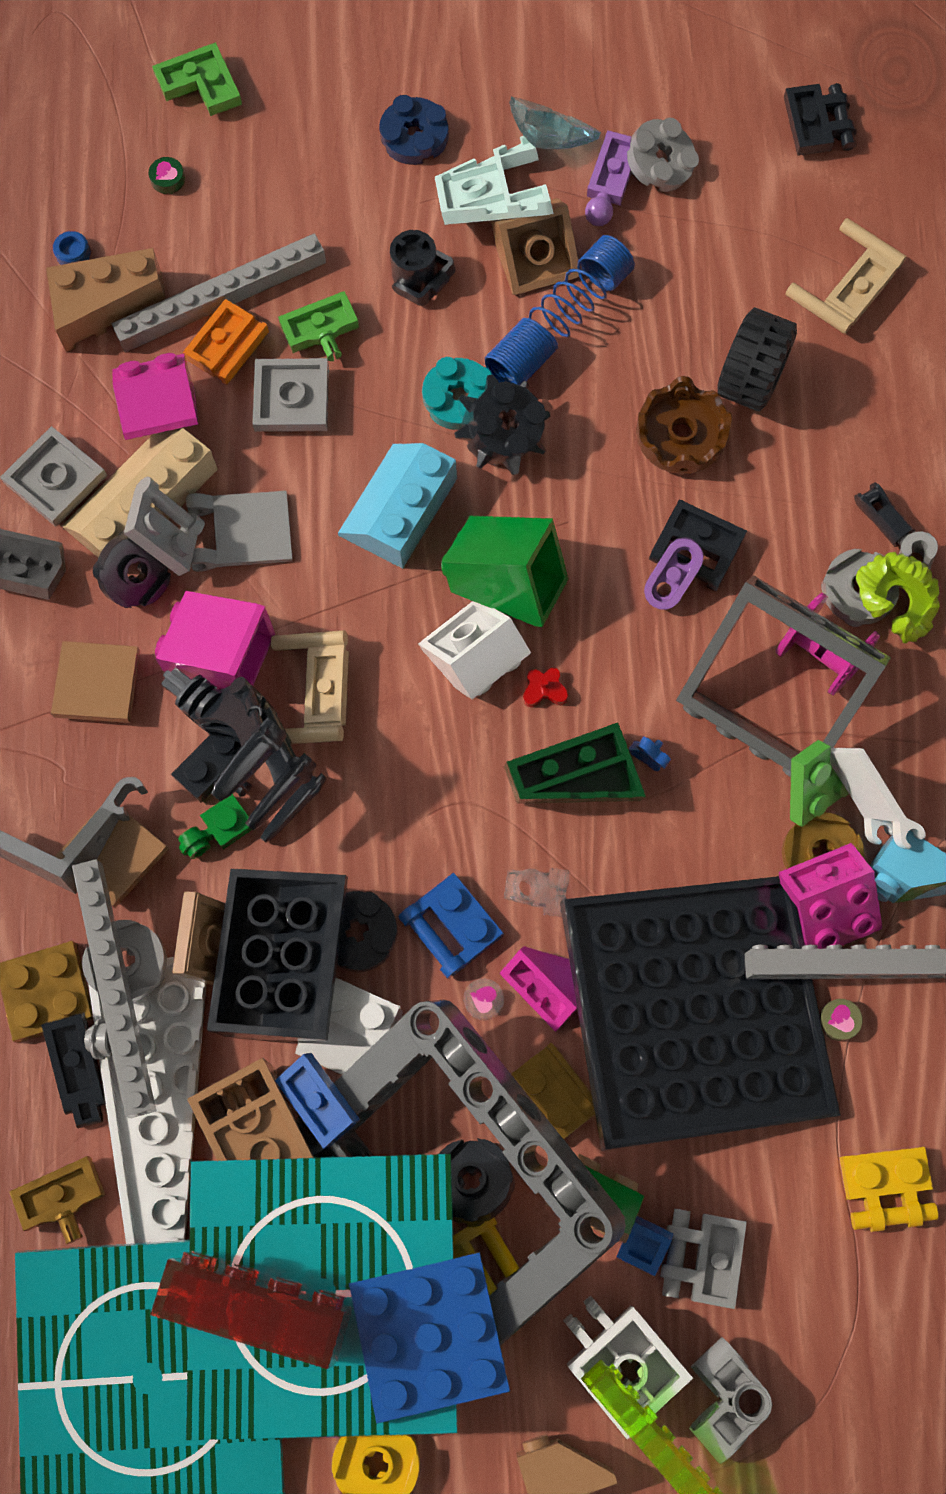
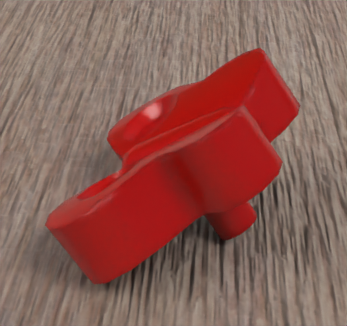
(544, 686)

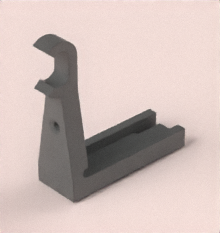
(83, 848)

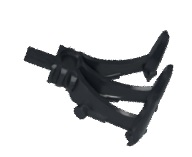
(249, 719)

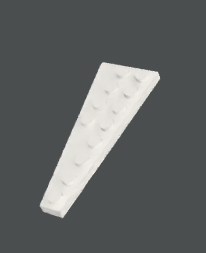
(157, 1148)

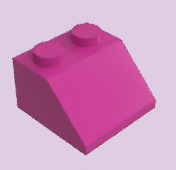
(154, 395)

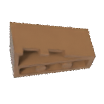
(102, 291)

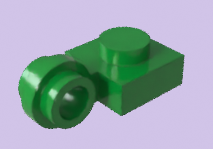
(224, 823)

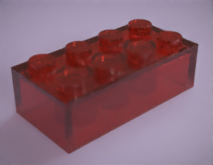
(253, 1310)

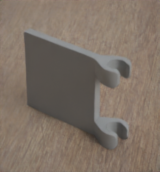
(247, 529)

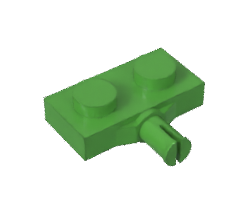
(319, 324)

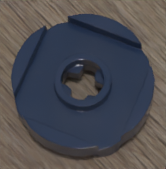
(408, 113)

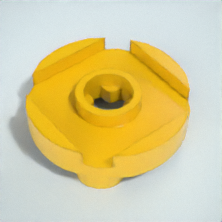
(353, 1475)

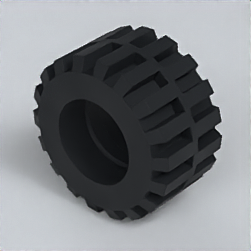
(756, 359)

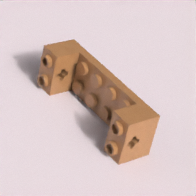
(249, 1117)

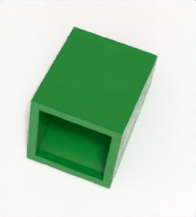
(508, 566)

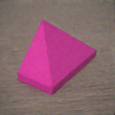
(543, 983)

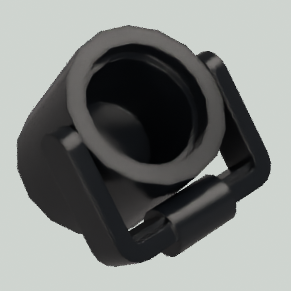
(415, 267)

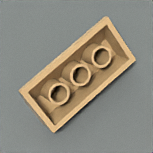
(170, 458)

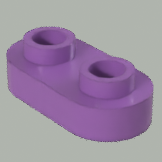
(674, 573)

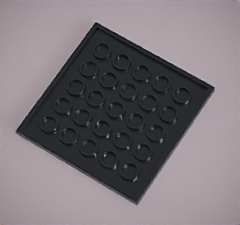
(677, 1028)

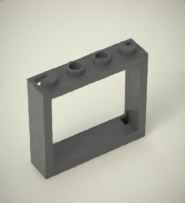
(805, 622)

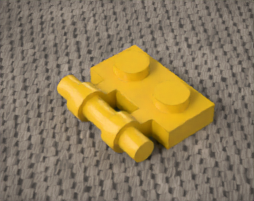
(887, 1174)

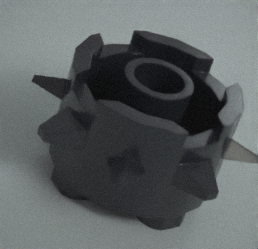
(484, 421)

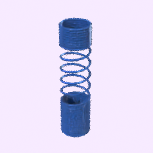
(530, 343)

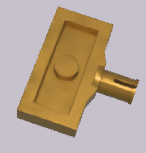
(58, 1197)

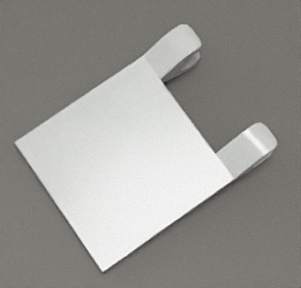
(872, 797)

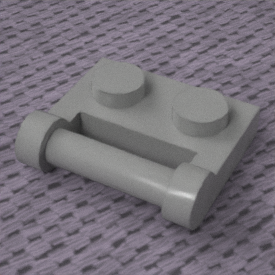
(157, 534)

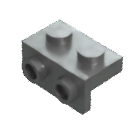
(30, 564)

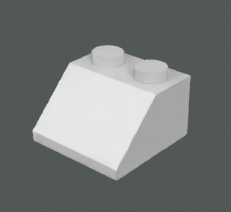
(475, 648)
(355, 1026)

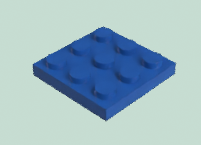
(428, 1338)

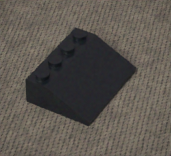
(278, 955)

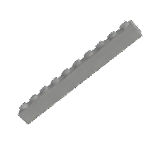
(208, 296)
(845, 963)
(114, 989)

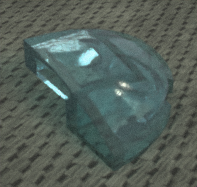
(550, 128)

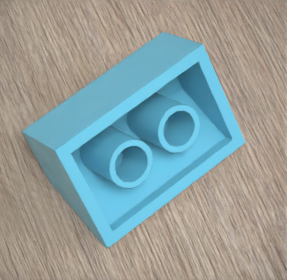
(400, 501)

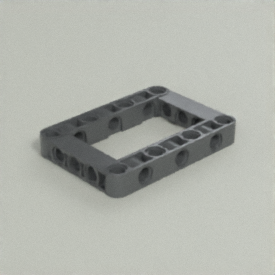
(515, 1124)

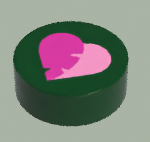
(166, 175)

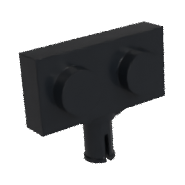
(205, 765)

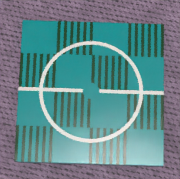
(326, 1229)
(110, 1383)

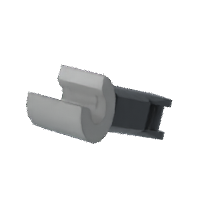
(895, 525)

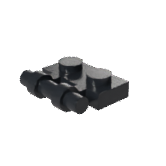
(810, 122)

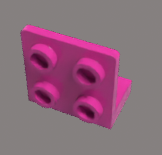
(834, 897)

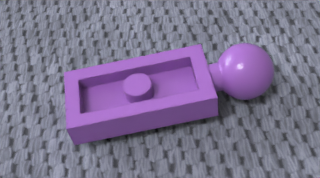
(608, 178)

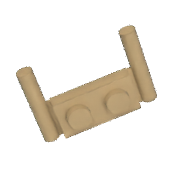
(858, 286)
(324, 684)

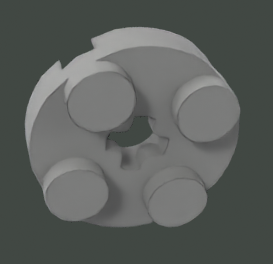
(674, 142)
(839, 587)
(149, 954)

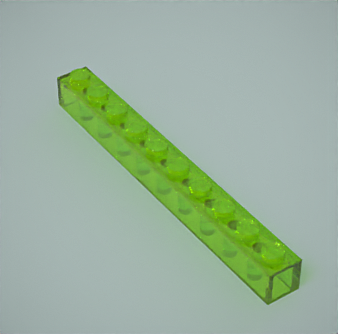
(643, 1430)

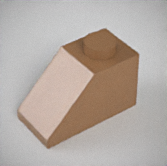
(560, 1468)

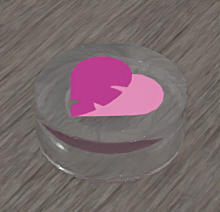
(483, 999)

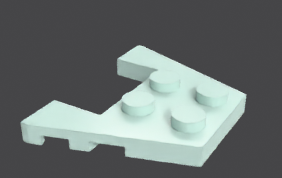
(481, 192)

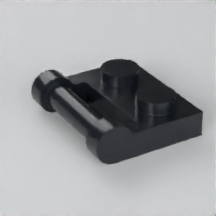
(716, 537)

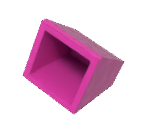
(215, 639)

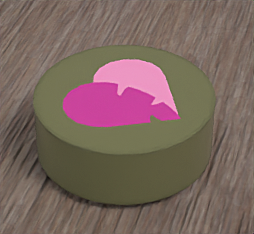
(840, 1019)

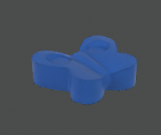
(650, 753)

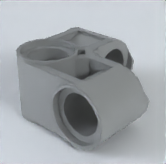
(723, 1424)

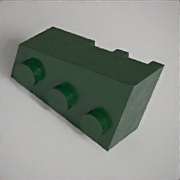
(577, 770)

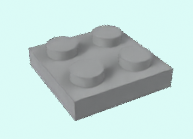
(291, 394)
(53, 476)

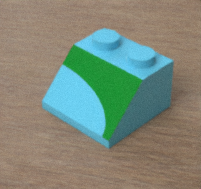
(910, 872)

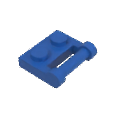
(460, 916)

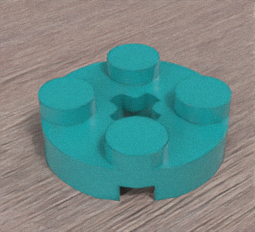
(443, 378)

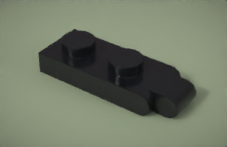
(75, 1069)

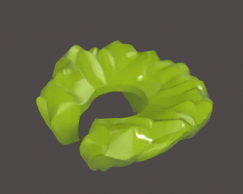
(914, 578)

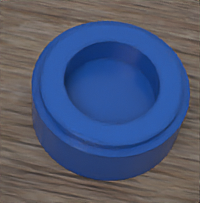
(71, 248)

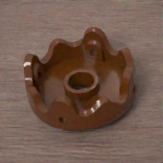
(687, 405)

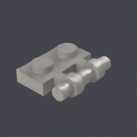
(717, 1259)

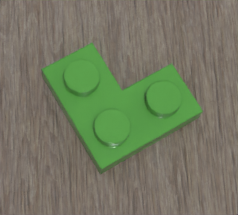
(202, 71)
(813, 783)

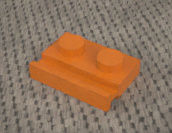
(225, 341)

